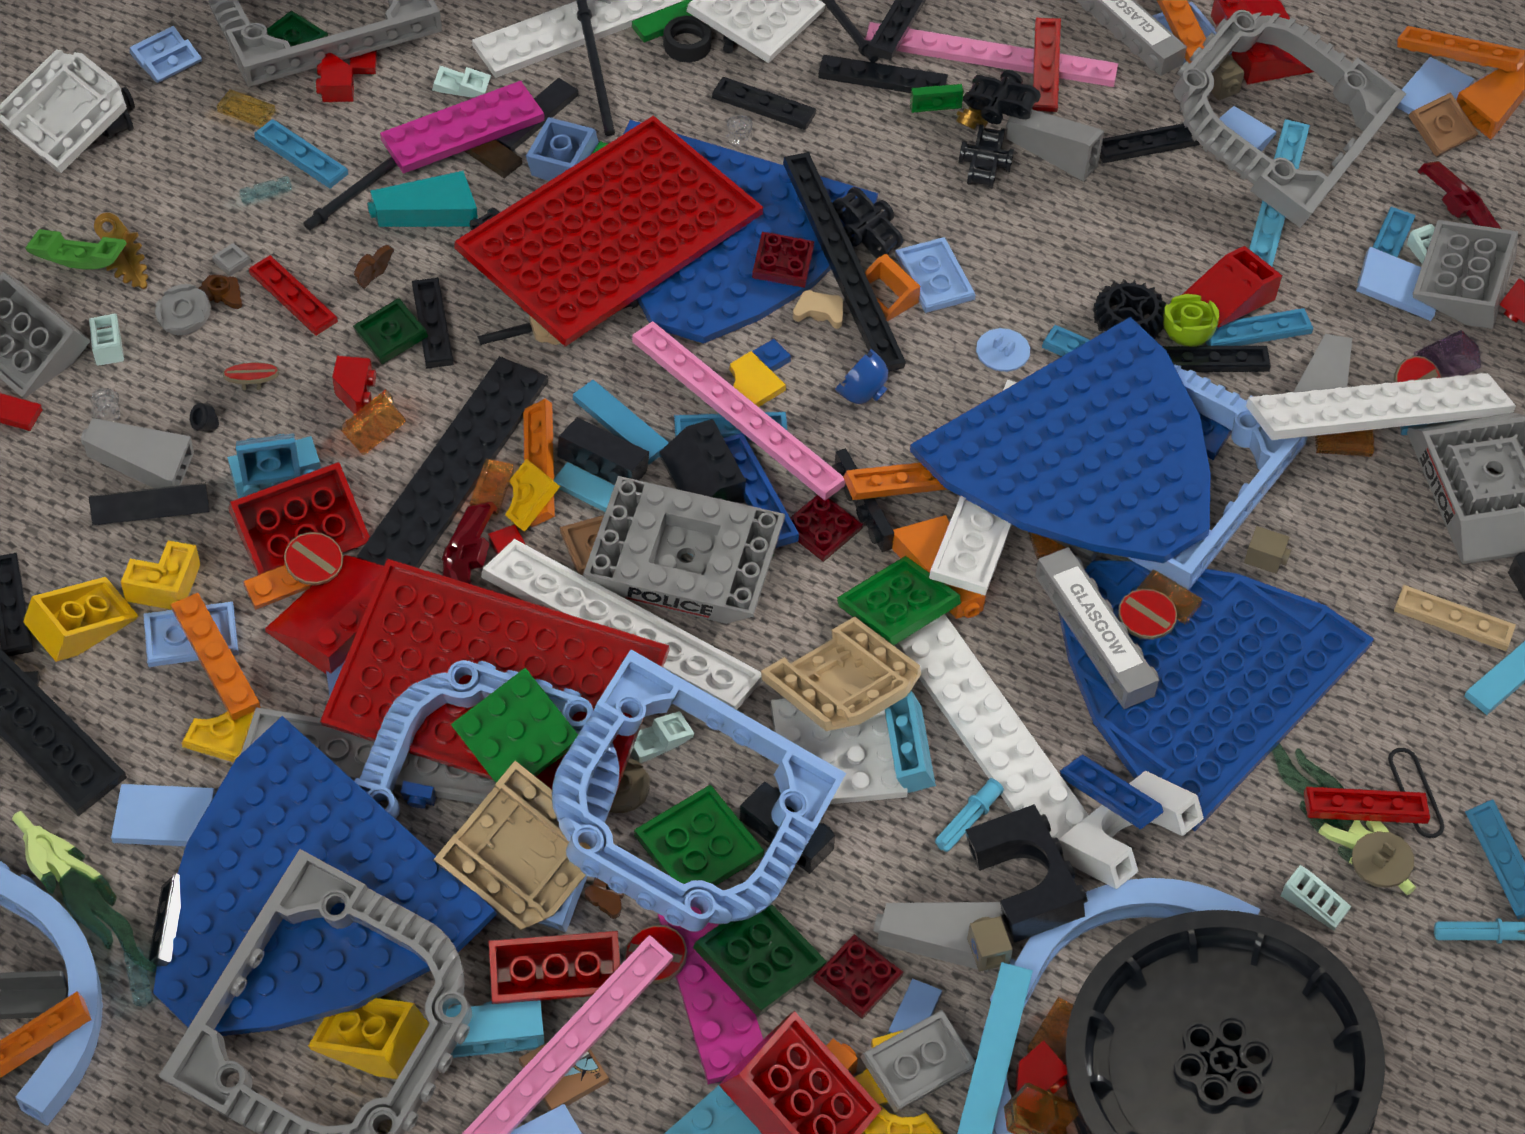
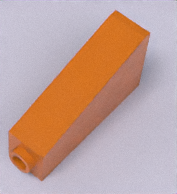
(1493, 99)
(921, 544)

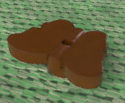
(372, 266)
(222, 289)
(606, 900)

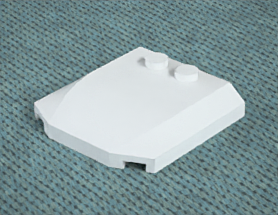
(62, 108)

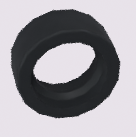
(687, 52)

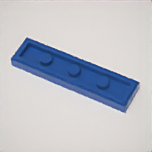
(1111, 791)

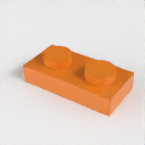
(272, 587)

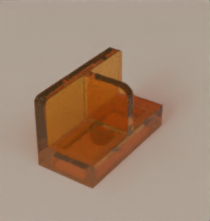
(373, 423)
(1038, 1112)

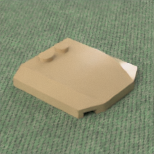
(845, 677)
(514, 851)

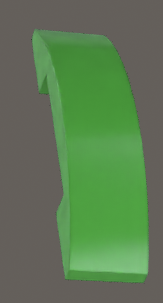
(75, 254)

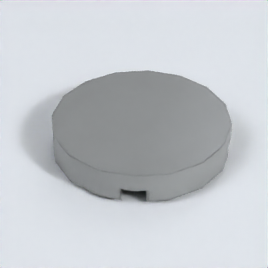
(182, 309)

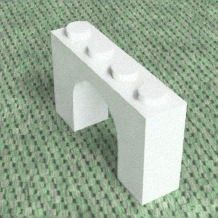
(1096, 853)

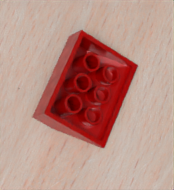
(1262, 60)
(302, 505)
(328, 615)
(798, 1086)

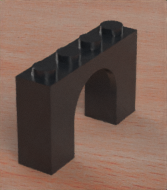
(1027, 835)

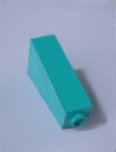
(425, 203)

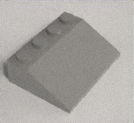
(1467, 271)
(33, 339)

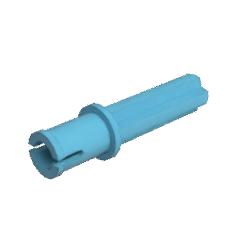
(976, 806)
(1479, 930)

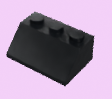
(703, 463)

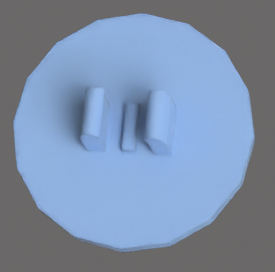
(1003, 349)

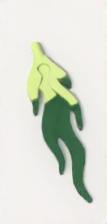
(1340, 831)
(78, 886)

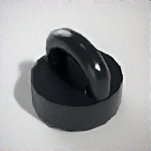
(203, 417)

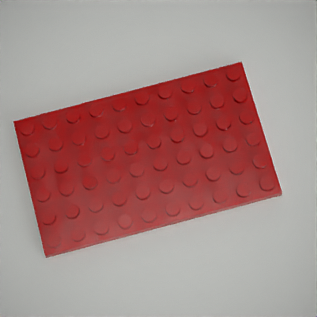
(608, 230)
(430, 621)

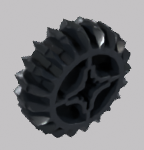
(1130, 301)

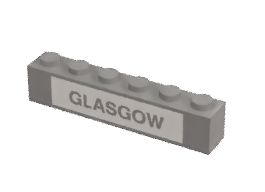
(1139, 32)
(1097, 627)

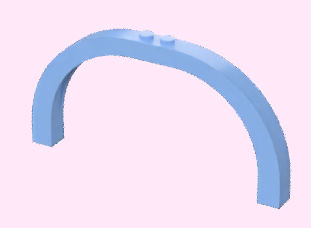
(1106, 904)
(71, 1055)

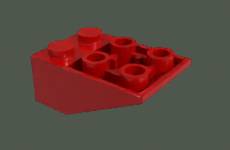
(1237, 285)

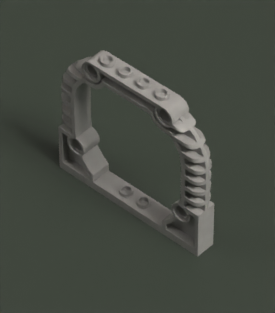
(269, 58)
(1276, 181)
(308, 892)

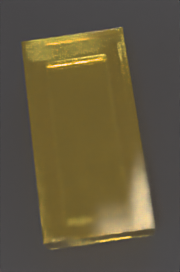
(246, 108)

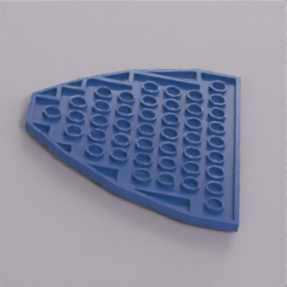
(718, 288)
(1087, 451)
(1226, 679)
(268, 807)

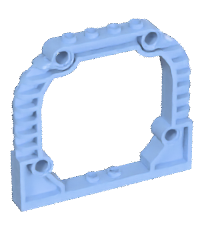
(1271, 459)
(649, 689)
(428, 695)

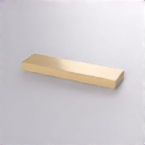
(1455, 618)

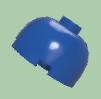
(865, 380)

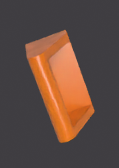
(898, 282)

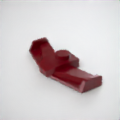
(1459, 199)
(466, 547)

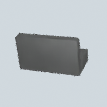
(31, 993)

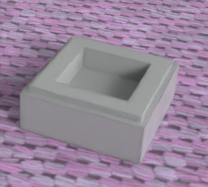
(231, 259)

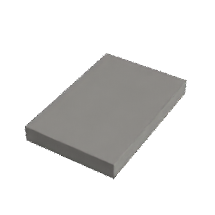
(918, 1061)

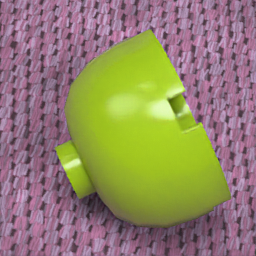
(1190, 320)

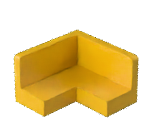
(162, 582)

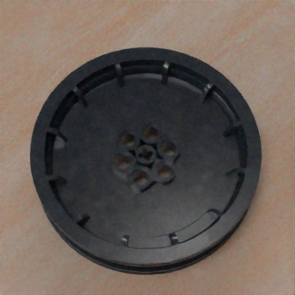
(1214, 978)

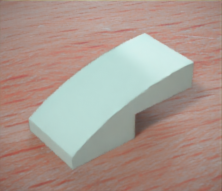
(468, 84)
(663, 735)

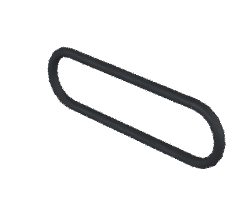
(1425, 783)

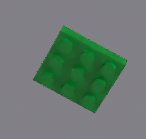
(899, 600)
(516, 725)
(699, 840)

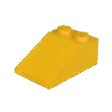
(77, 617)
(373, 1037)

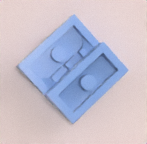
(165, 54)
(1248, 127)

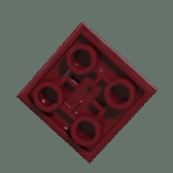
(783, 259)
(824, 527)
(858, 976)

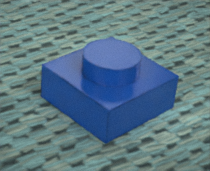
(773, 355)
(418, 794)

